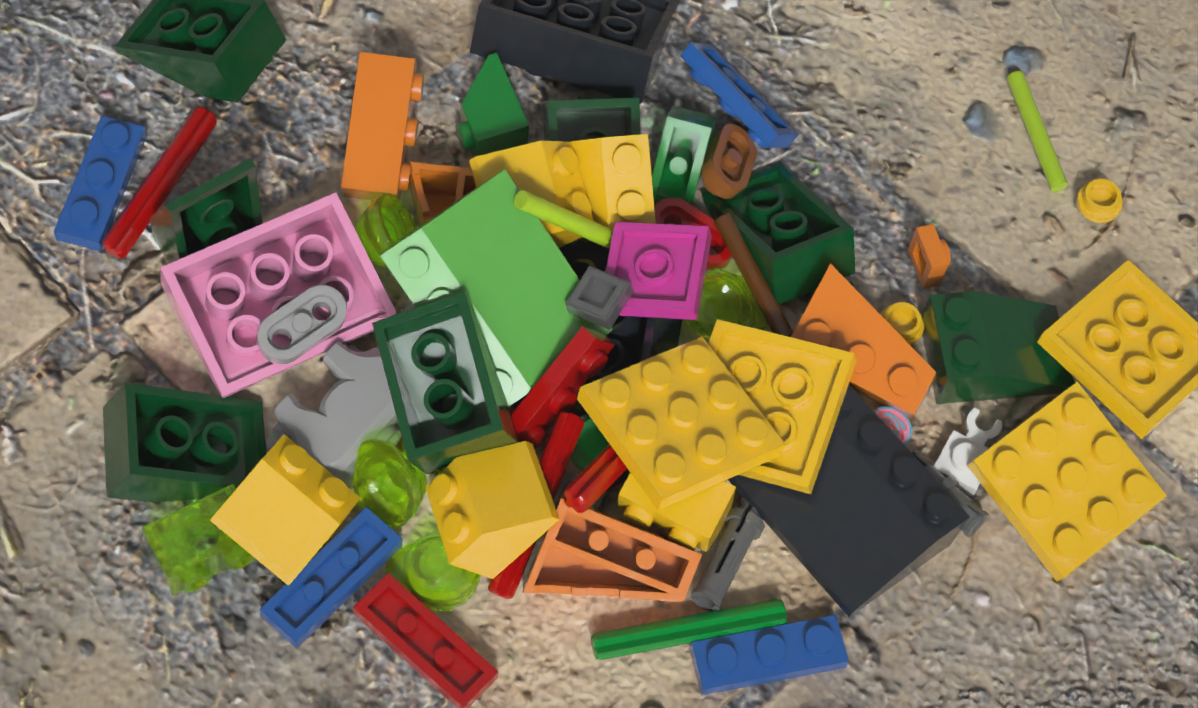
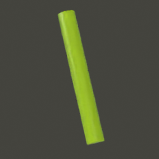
(1037, 131)
(563, 218)

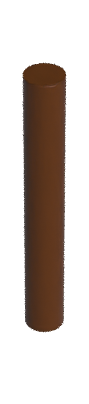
(753, 276)

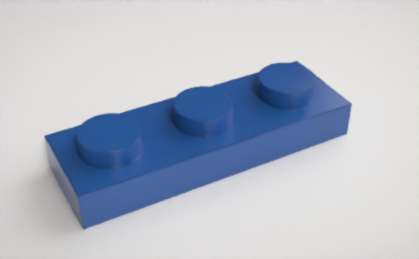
(738, 96)
(100, 183)
(331, 577)
(768, 655)

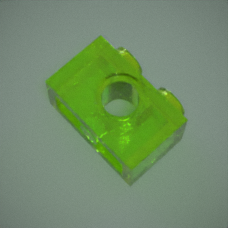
(172, 542)

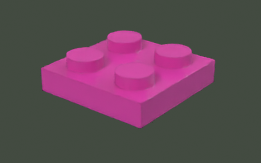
(663, 266)

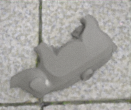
(349, 414)

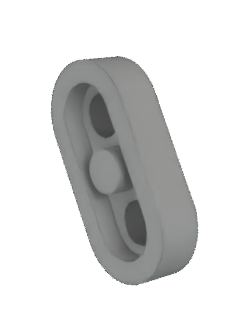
(300, 325)

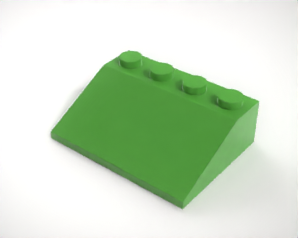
(508, 271)

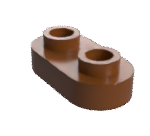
(728, 161)

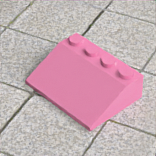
(244, 279)

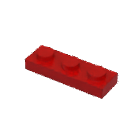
(558, 386)
(425, 642)

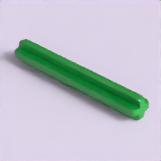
(687, 629)

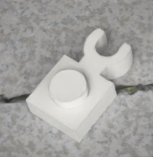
(965, 448)

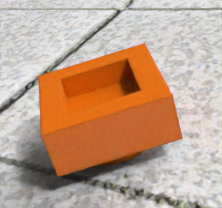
(929, 256)

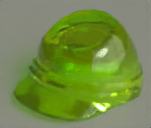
(382, 225)
(727, 299)
(388, 482)
(430, 577)

